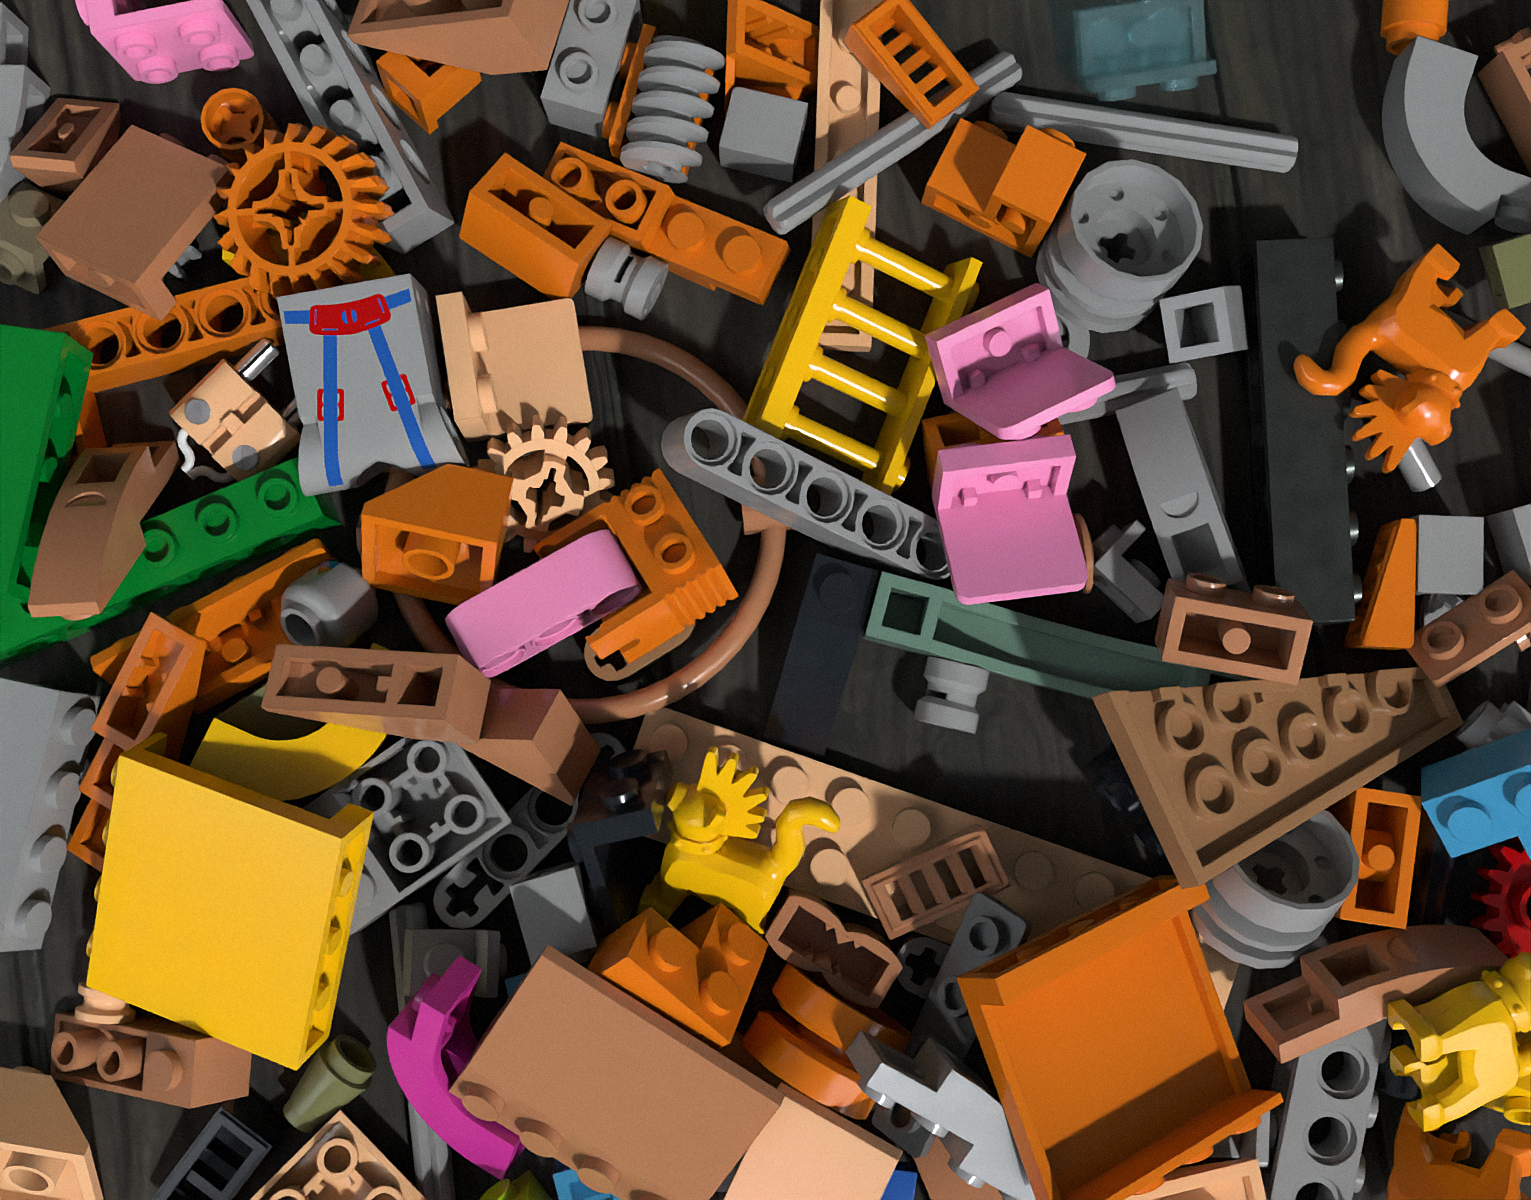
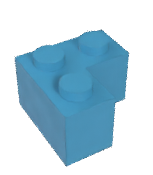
(1481, 795)

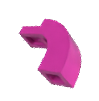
(427, 1052)

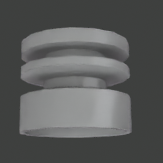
(1119, 245)
(1280, 896)

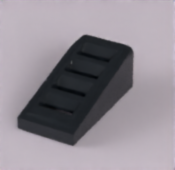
(245, 1127)

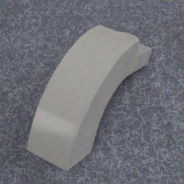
(1434, 150)

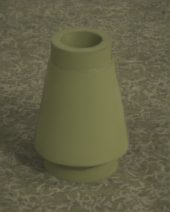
(332, 1079)

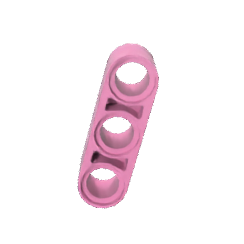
(543, 603)

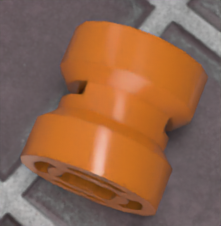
(230, 117)

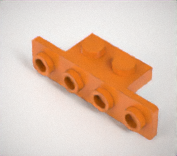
(236, 622)

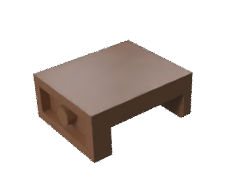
(136, 218)

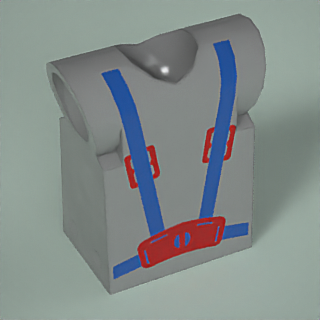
(367, 383)

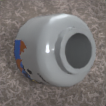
(328, 606)

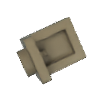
(21, 218)

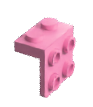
(168, 38)
(1011, 368)
(1008, 519)

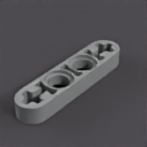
(532, 829)

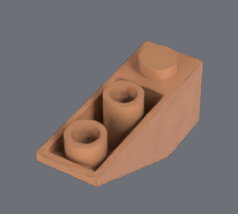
(149, 1060)

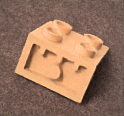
(513, 366)

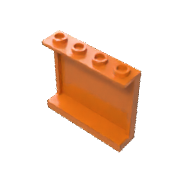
(1112, 1047)

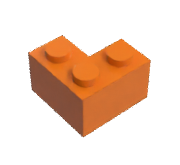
(1003, 186)
(688, 974)

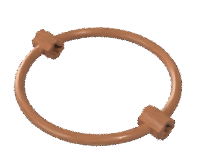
(758, 592)

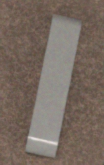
(785, 491)

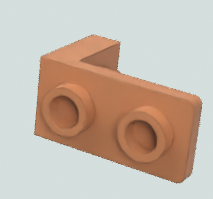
(1474, 630)

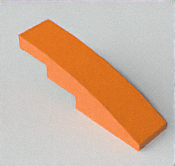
(148, 697)

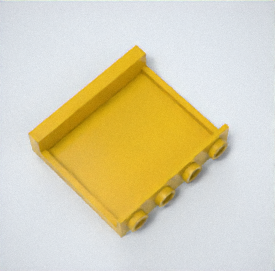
(224, 905)

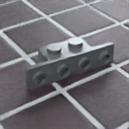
(984, 934)

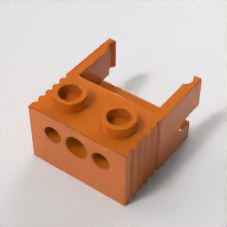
(669, 558)

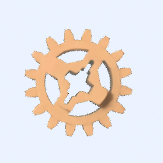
(570, 491)

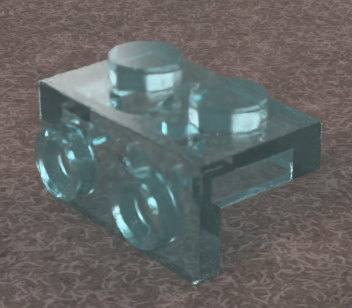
(1140, 46)

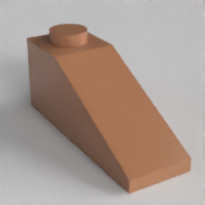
(380, 691)

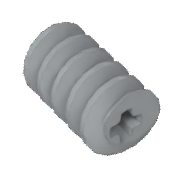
(667, 108)

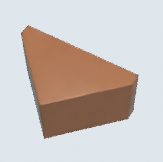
(67, 143)
(537, 740)

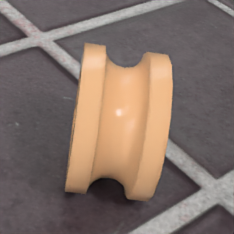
(102, 1008)

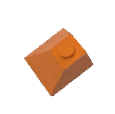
(438, 534)

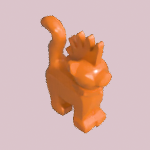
(1424, 347)
(1428, 1167)

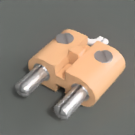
(236, 420)

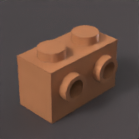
(1233, 629)

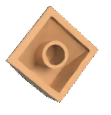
(41, 1142)

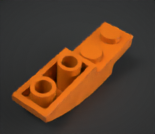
(657, 223)

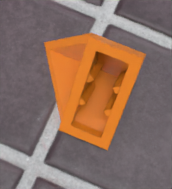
(769, 51)

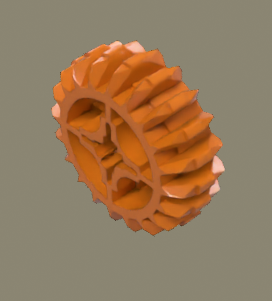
(278, 187)

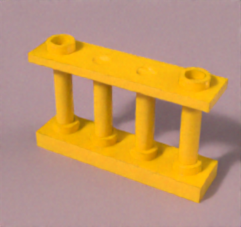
(822, 299)

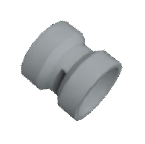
(626, 278)
(951, 694)

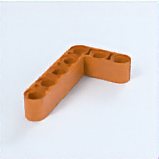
(141, 351)

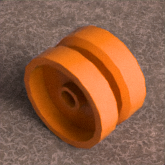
(813, 1042)

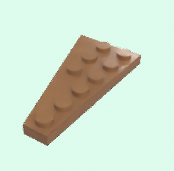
(1256, 758)

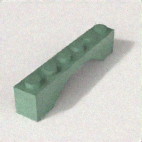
(1018, 645)

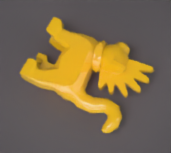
(707, 848)
(1465, 1043)

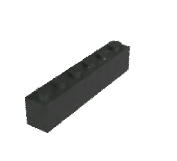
(1296, 436)

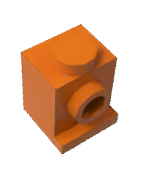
(424, 87)

